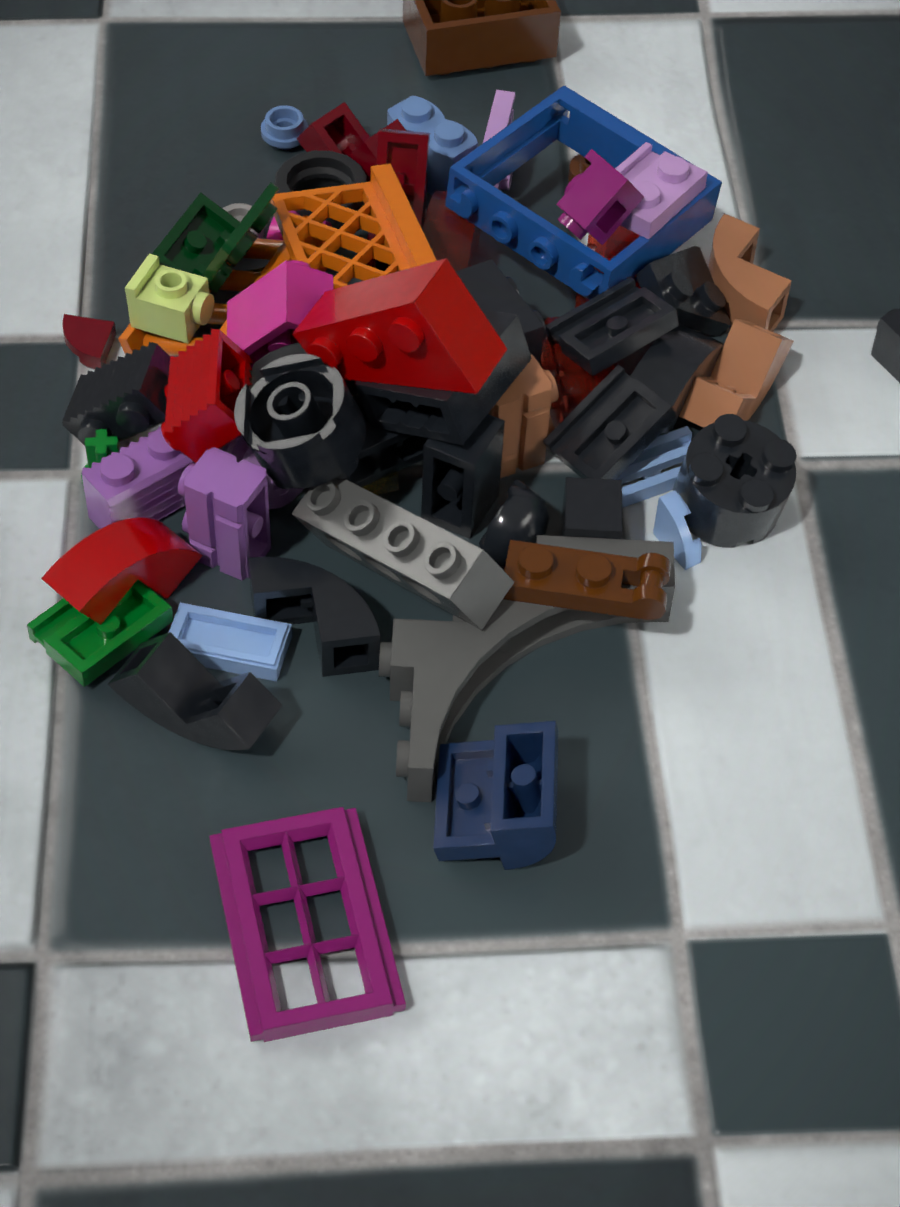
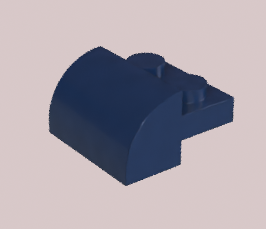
(499, 796)

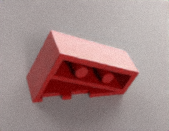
(405, 331)

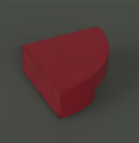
(89, 338)

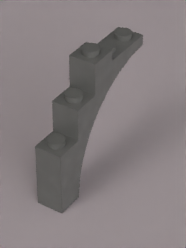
(446, 663)

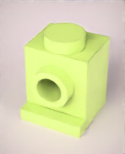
(168, 300)

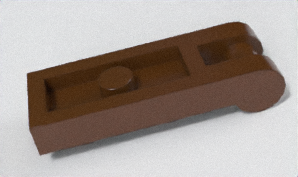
(588, 580)

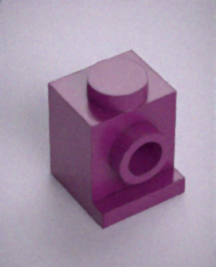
(597, 200)

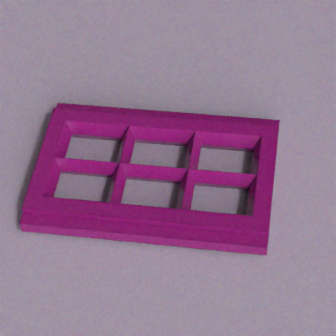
(248, 938)

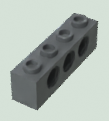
(405, 549)

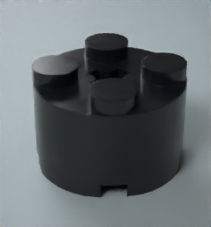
(301, 422)
(735, 481)

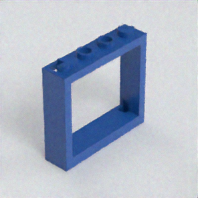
(588, 127)

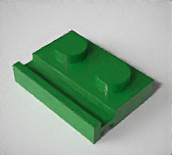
(91, 648)

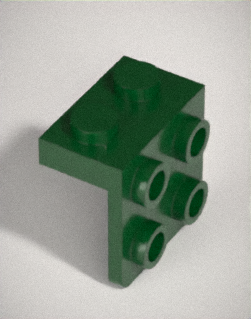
(211, 236)

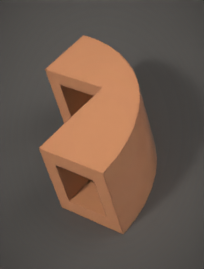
(747, 288)
(740, 376)

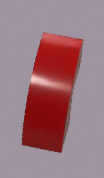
(110, 561)

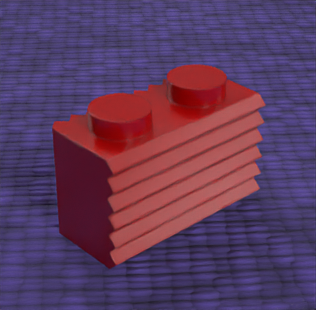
(204, 394)

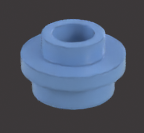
(283, 126)

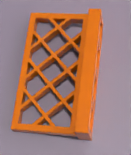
(384, 213)

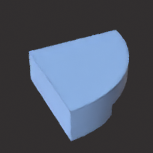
(672, 527)

